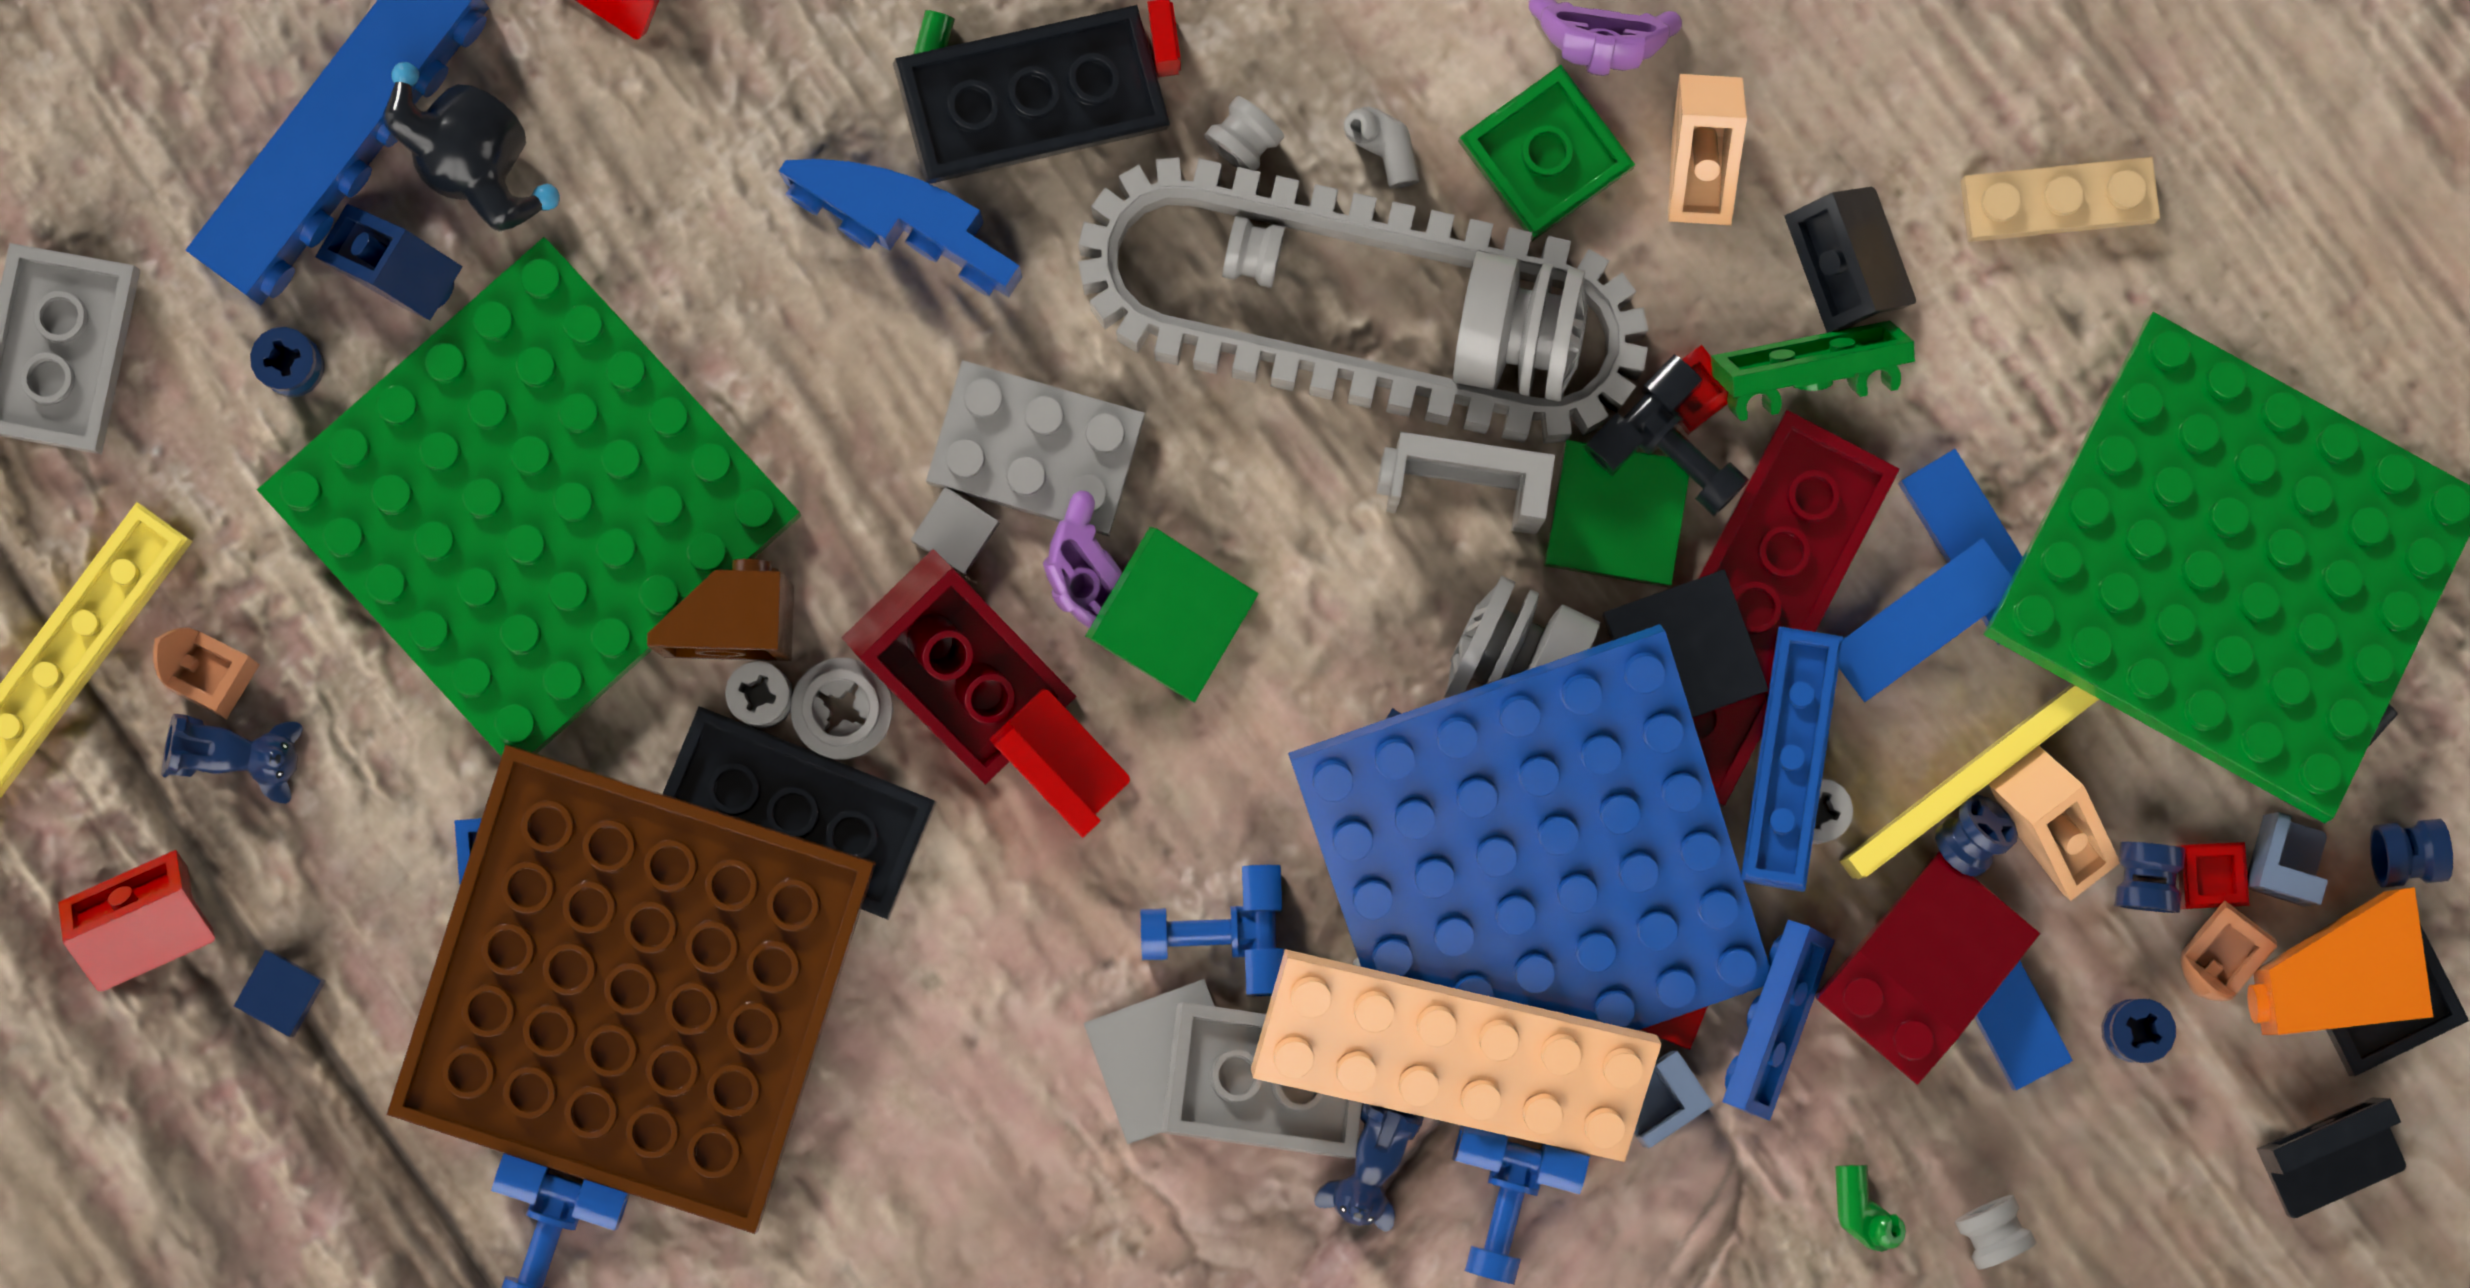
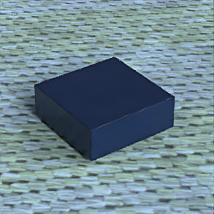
(279, 993)

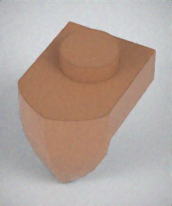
(202, 669)
(2224, 954)

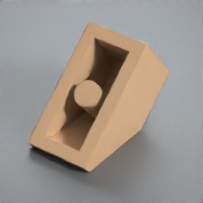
(1706, 148)
(2056, 821)

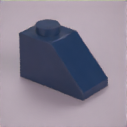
(389, 261)

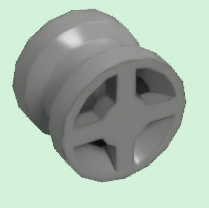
(1244, 134)
(1253, 251)
(766, 709)
(1840, 804)
(1995, 1232)

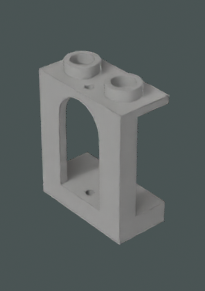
(1475, 464)

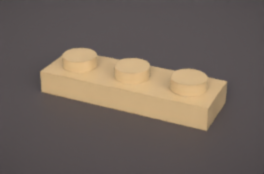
(2060, 199)

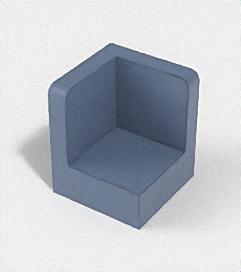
(2287, 861)
(1670, 1101)

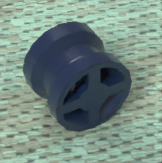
(296, 372)
(1976, 835)
(2126, 1025)

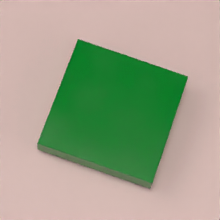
(1546, 152)
(1620, 522)
(1172, 614)

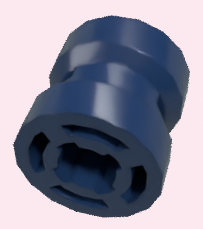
(2411, 853)
(2150, 862)

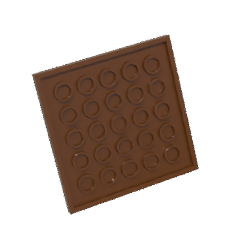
(631, 989)

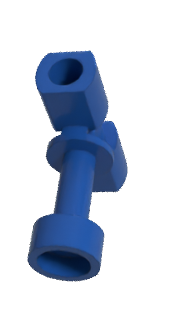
(1248, 931)
(1517, 1172)
(555, 1205)

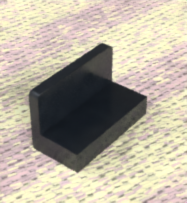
(1850, 257)
(2334, 1156)

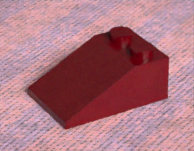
(952, 661)
(1927, 967)

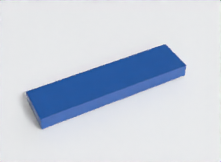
(1791, 759)

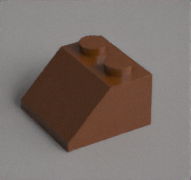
(731, 617)

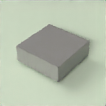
(955, 530)

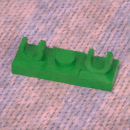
(1813, 364)

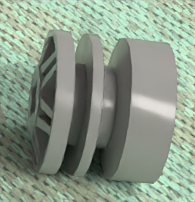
(1519, 326)
(1508, 643)

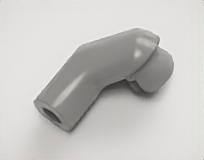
(1386, 138)

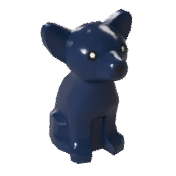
(218, 750)
(1378, 1154)

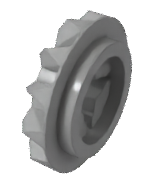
(812, 717)

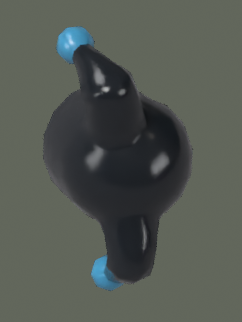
(465, 148)

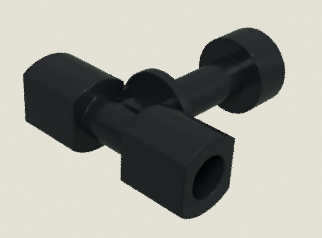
(1654, 426)

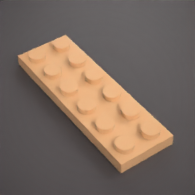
(1455, 1056)

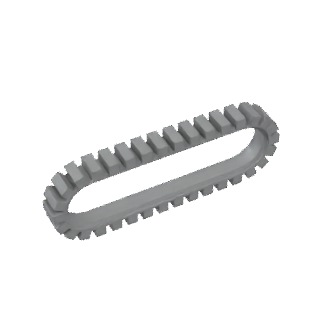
(1243, 200)

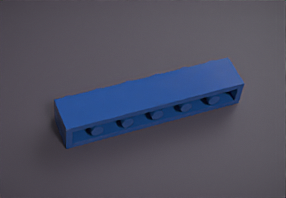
(329, 143)

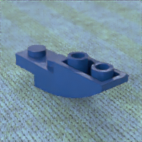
(884, 203)

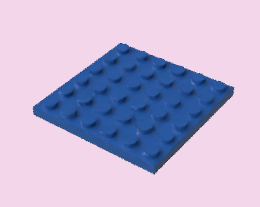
(1542, 842)

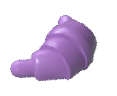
(1604, 37)
(1078, 565)

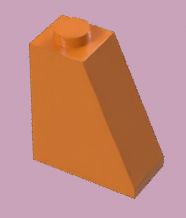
(2348, 973)

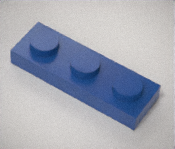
(1777, 1019)

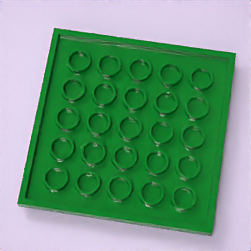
(527, 501)
(2237, 567)

